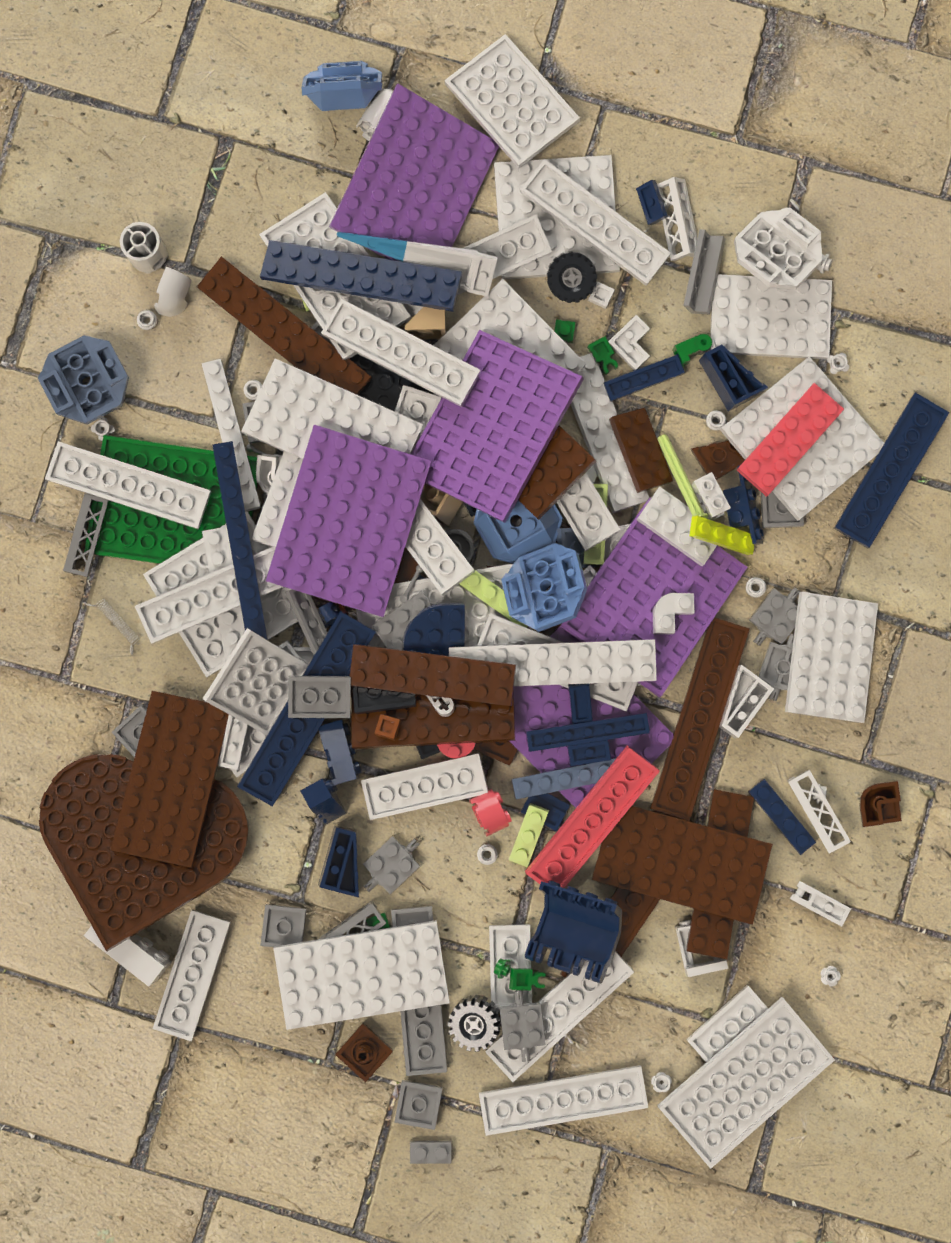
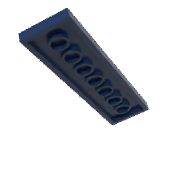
(891, 470)

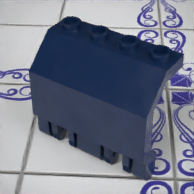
(576, 931)

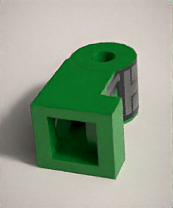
(691, 347)

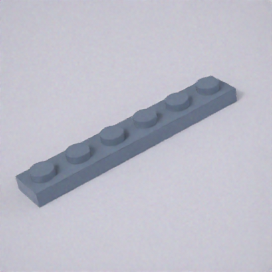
(559, 779)

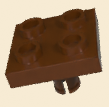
(364, 1052)

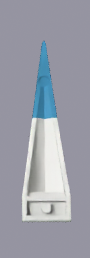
(475, 266)

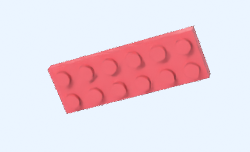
(790, 439)

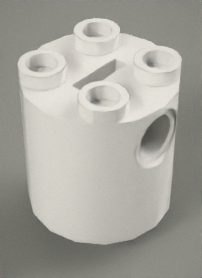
(143, 247)

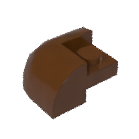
(880, 804)

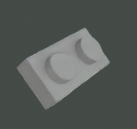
(430, 1152)

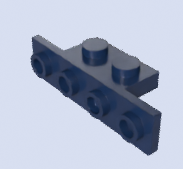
(744, 509)

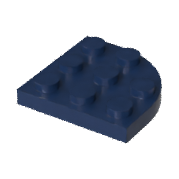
(436, 629)

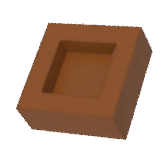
(387, 727)

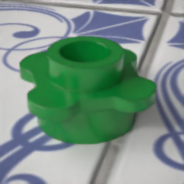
(502, 968)

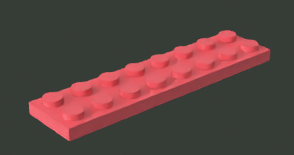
(593, 819)

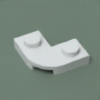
(667, 608)

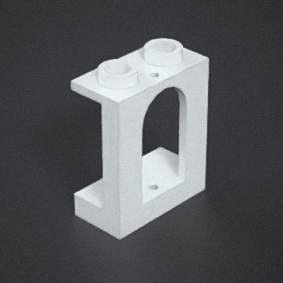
(711, 496)
(690, 968)

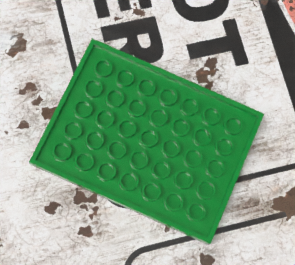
(147, 537)

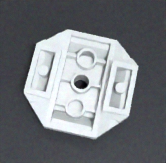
(783, 233)

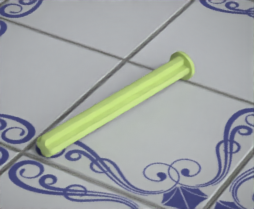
(680, 477)

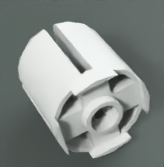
(373, 112)

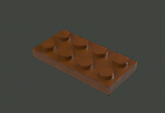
(641, 450)

